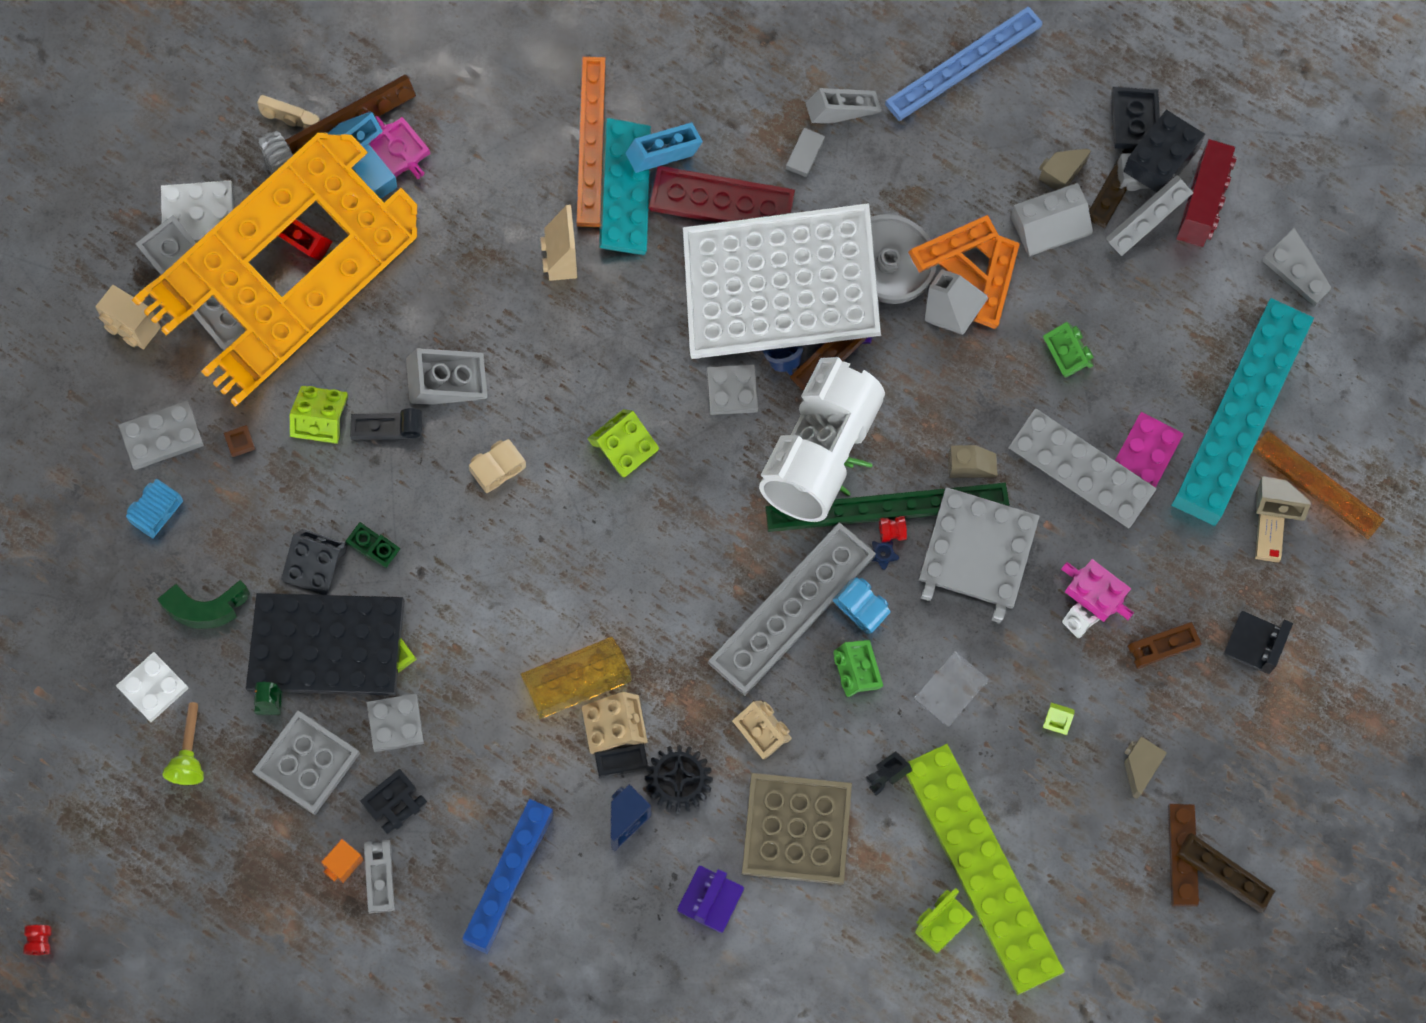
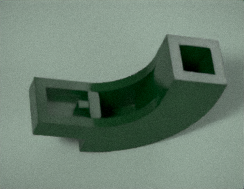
(203, 614)

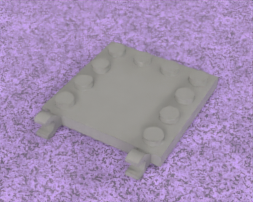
(978, 550)

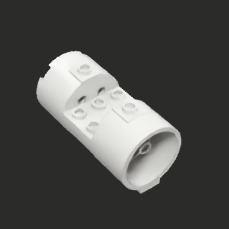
(810, 462)

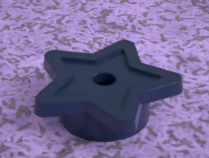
(889, 556)

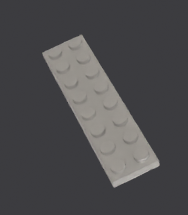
(791, 609)

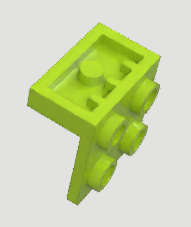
(317, 414)
(624, 442)
(944, 922)

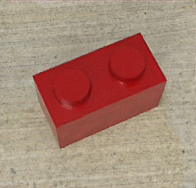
(306, 239)

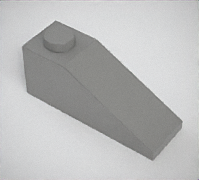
(841, 105)

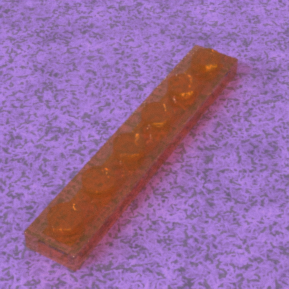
(1318, 485)

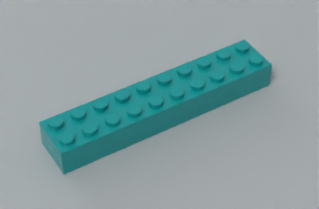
(1242, 412)

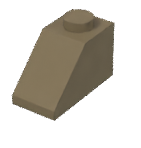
(1063, 167)
(971, 462)
(1281, 499)
(1142, 764)

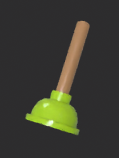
(185, 768)

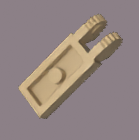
(288, 113)

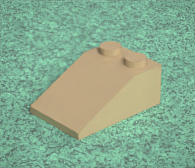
(560, 247)

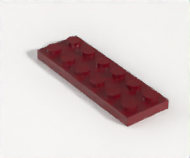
(716, 197)

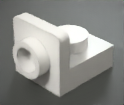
(1079, 620)

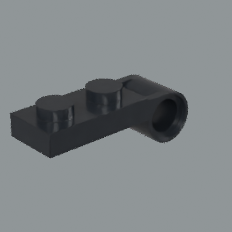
(387, 425)

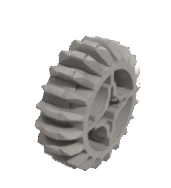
(274, 150)

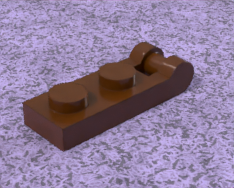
(1165, 645)

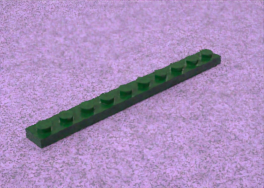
(888, 506)

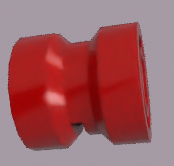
(892, 529)
(37, 940)

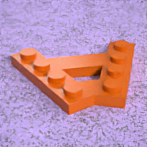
(948, 251)

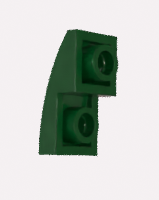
(372, 545)

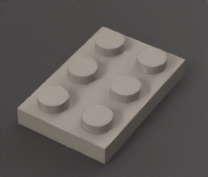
(161, 435)

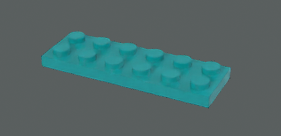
(623, 190)

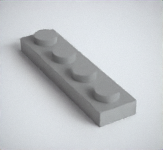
(1149, 215)

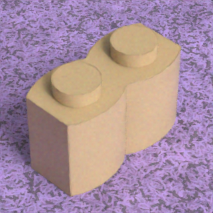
(496, 465)

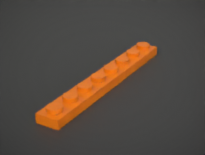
(591, 142)

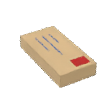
(1269, 538)

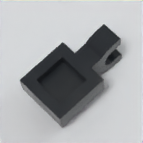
(889, 769)

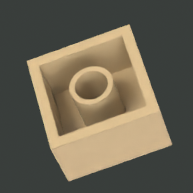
(126, 318)

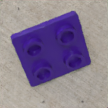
(710, 898)

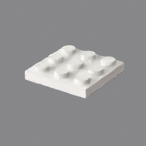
(197, 205)

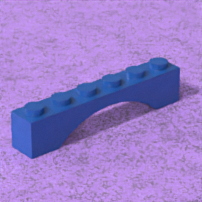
(505, 879)

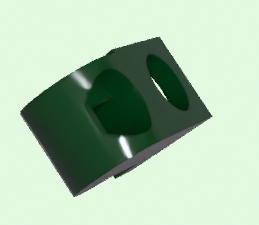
(267, 698)

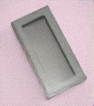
(805, 152)

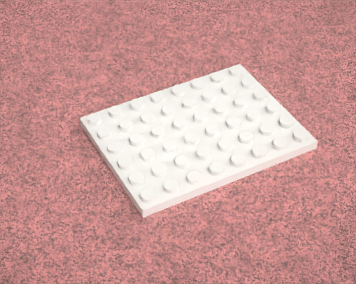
(781, 281)

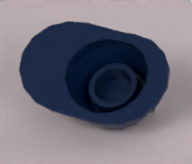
(784, 358)

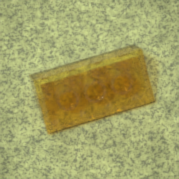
(576, 677)

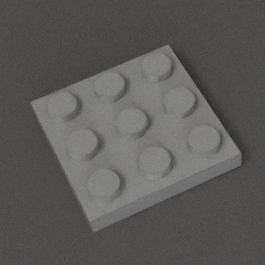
(306, 762)

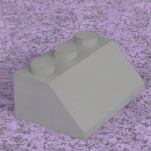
(1052, 219)

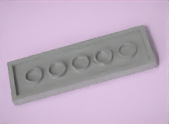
(163, 249)
(1082, 468)

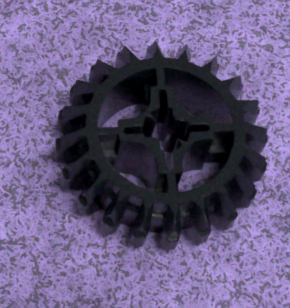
(668, 777)

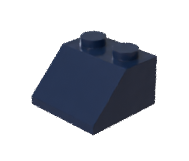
(628, 814)

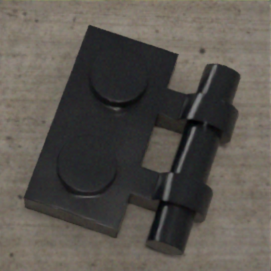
(390, 794)

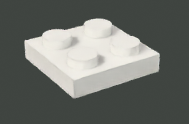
(152, 687)

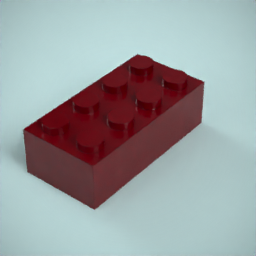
(1208, 190)

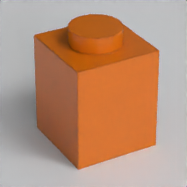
(341, 861)

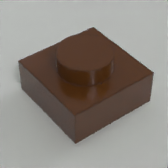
(239, 441)

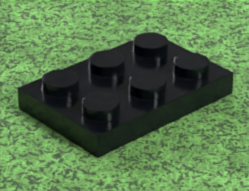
(1133, 115)

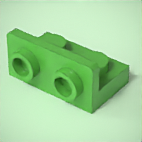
(1068, 349)
(857, 667)

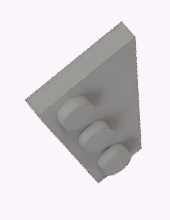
(1298, 268)

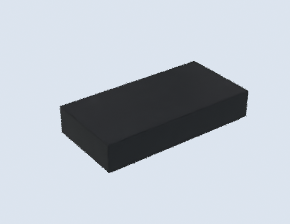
(621, 760)

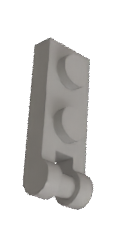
(379, 877)

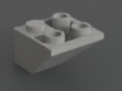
(953, 302)

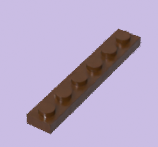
(377, 102)

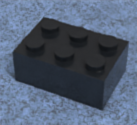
(1164, 151)

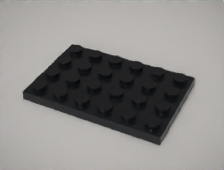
(326, 643)

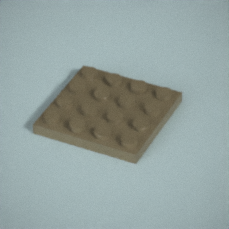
(797, 828)

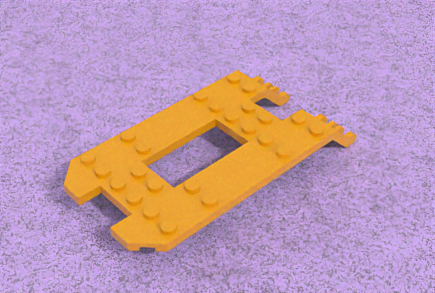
(221, 259)

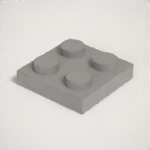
(732, 389)
(395, 723)

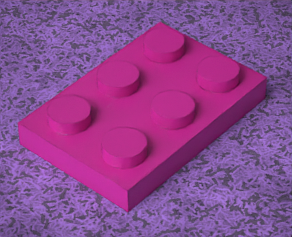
(1149, 448)

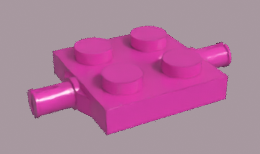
(400, 147)
(1097, 590)

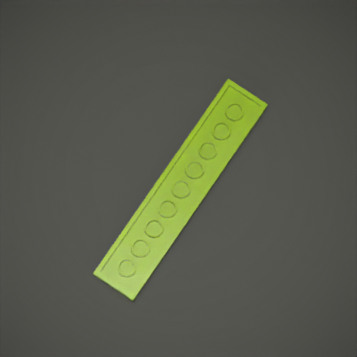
(983, 870)

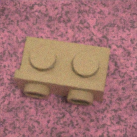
(762, 728)

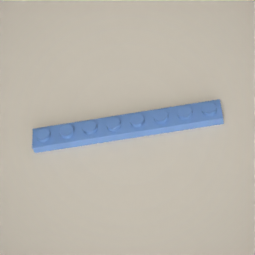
(963, 63)

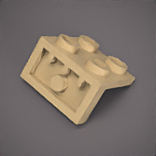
(614, 722)

